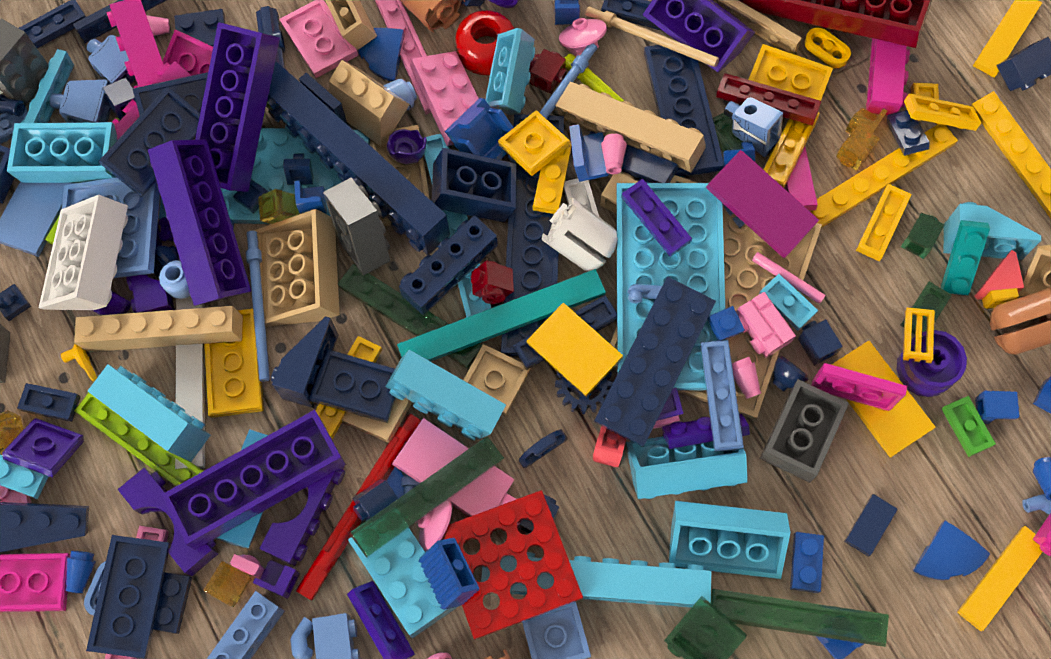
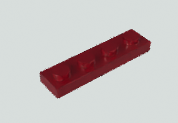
(791, 104)

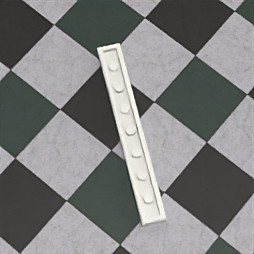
(191, 381)

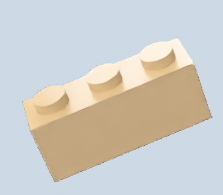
(366, 102)

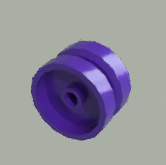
(936, 377)

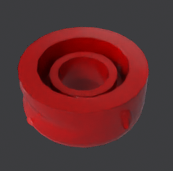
(474, 55)

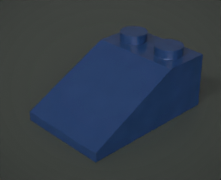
(302, 363)

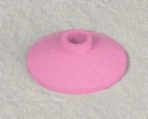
(582, 33)
(434, 525)

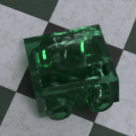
(704, 634)

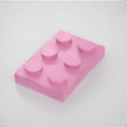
(317, 37)

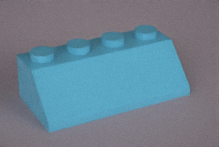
(60, 152)
(683, 469)
(729, 539)

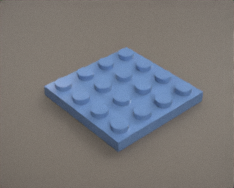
(140, 232)

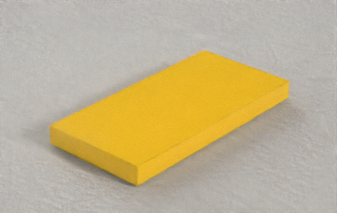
(234, 374)
(891, 428)

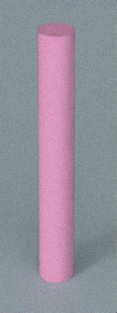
(796, 282)

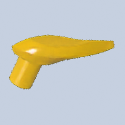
(82, 359)

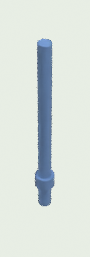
(578, 66)
(254, 258)

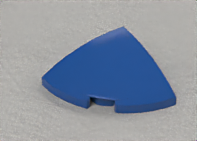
(384, 52)
(950, 554)

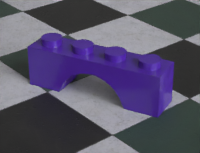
(149, 293)
(144, 496)
(289, 539)

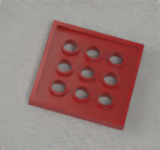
(555, 562)

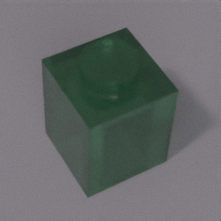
(922, 235)

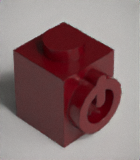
(547, 70)
(492, 282)

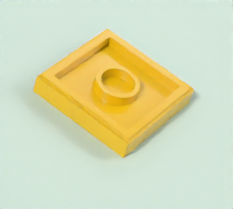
(534, 143)

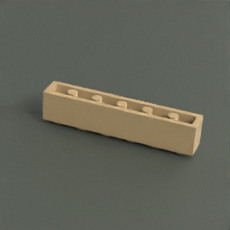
(638, 127)
(158, 329)

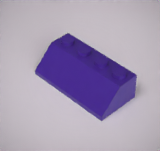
(701, 26)

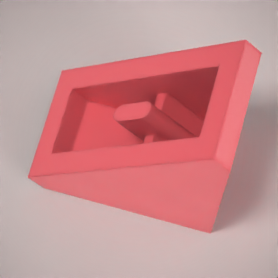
(1005, 276)

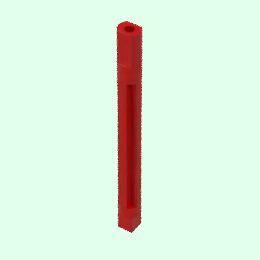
(350, 521)

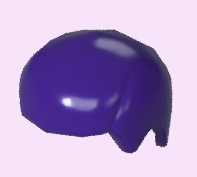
(406, 146)

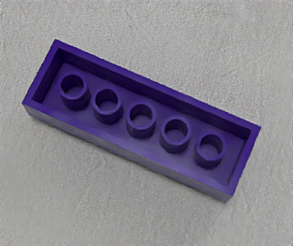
(236, 101)
(199, 220)
(253, 480)

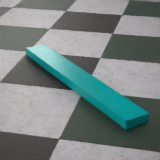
(505, 317)

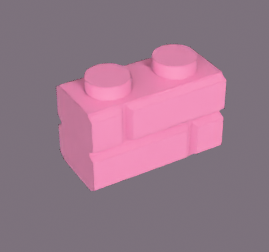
(765, 325)

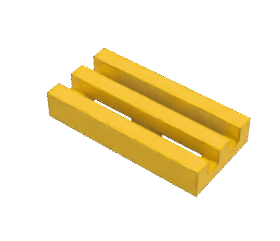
(918, 355)

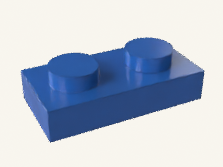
(807, 562)

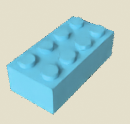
(445, 396)
(150, 411)
(403, 582)

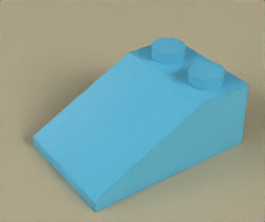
(1003, 234)

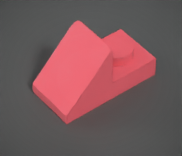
(609, 448)

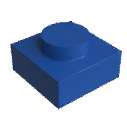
(725, 324)

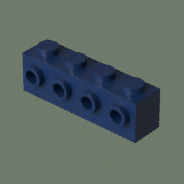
(448, 264)

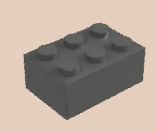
(20, 64)
(358, 225)
(804, 431)

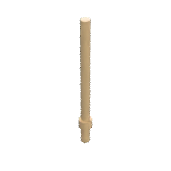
(612, 21)

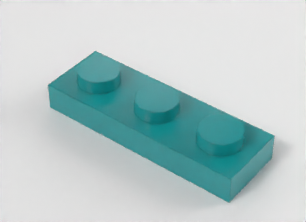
(965, 257)

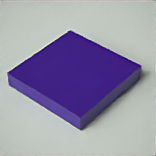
(43, 447)

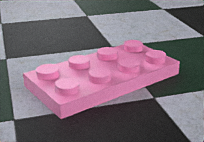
(444, 88)

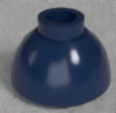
(163, 256)
(787, 374)

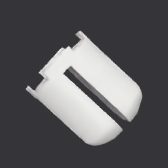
(581, 236)

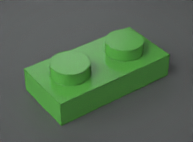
(968, 426)

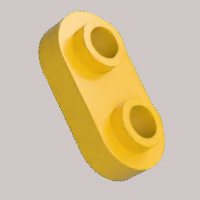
(828, 47)

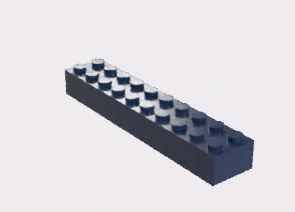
(355, 159)

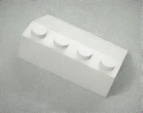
(84, 255)

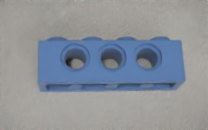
(248, 629)

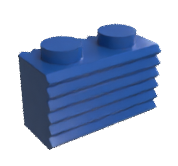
(448, 573)

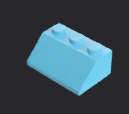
(510, 71)

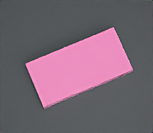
(431, 450)

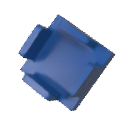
(479, 130)

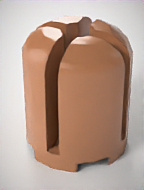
(434, 12)
(1019, 311)

